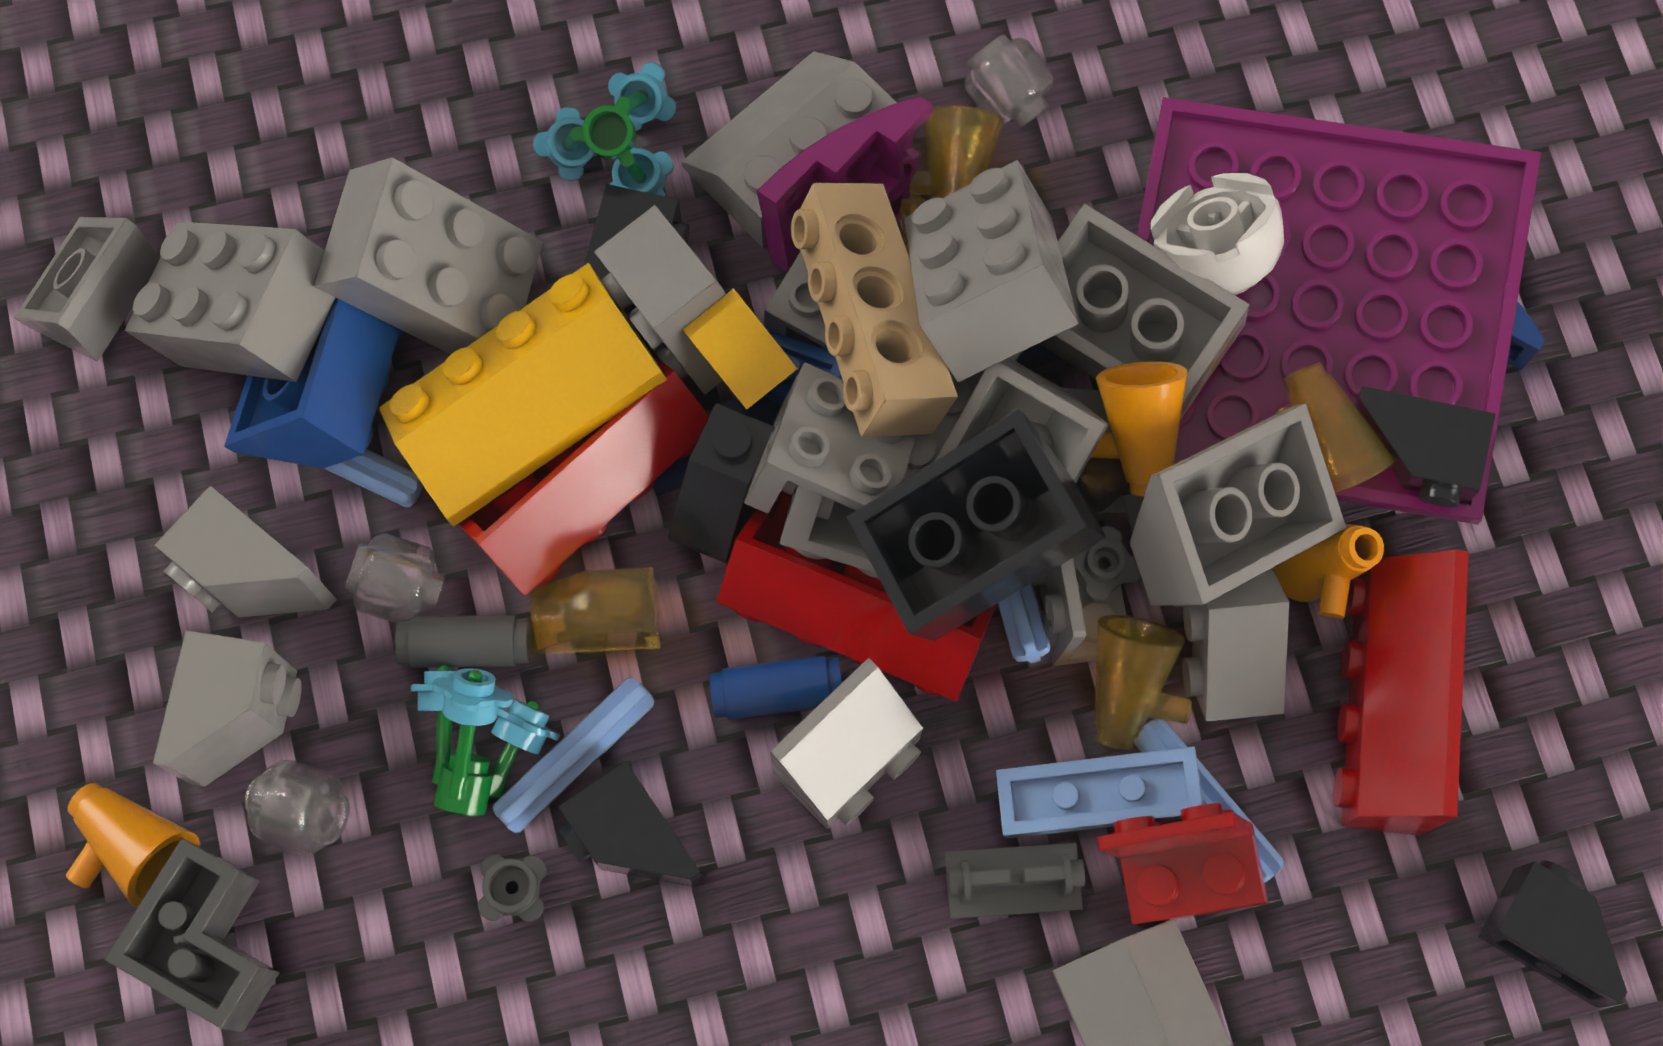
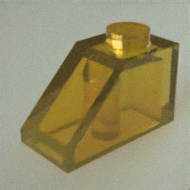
(597, 612)

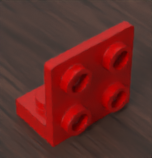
(1187, 865)

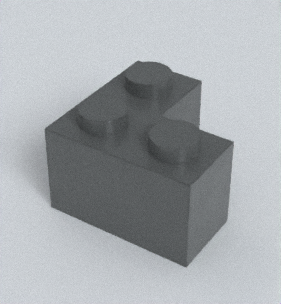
(180, 943)

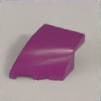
(863, 151)

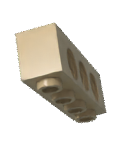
(870, 310)

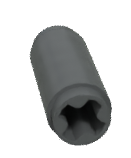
(463, 641)

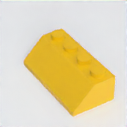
(520, 394)

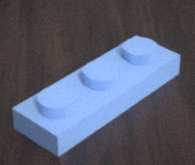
(1097, 791)

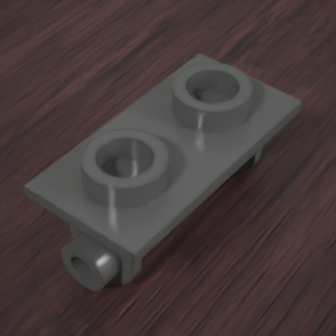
(1014, 880)

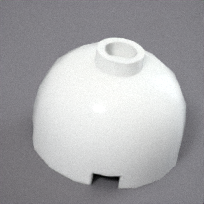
(1223, 231)

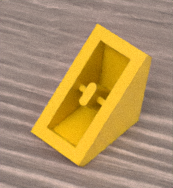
(740, 349)

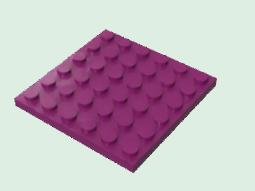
(1387, 273)

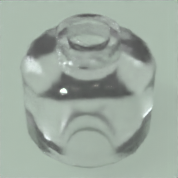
(1009, 80)
(394, 578)
(297, 807)

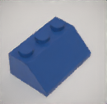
(330, 406)

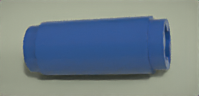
(773, 687)

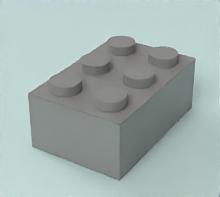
(425, 257)
(988, 271)
(233, 300)
(1140, 306)

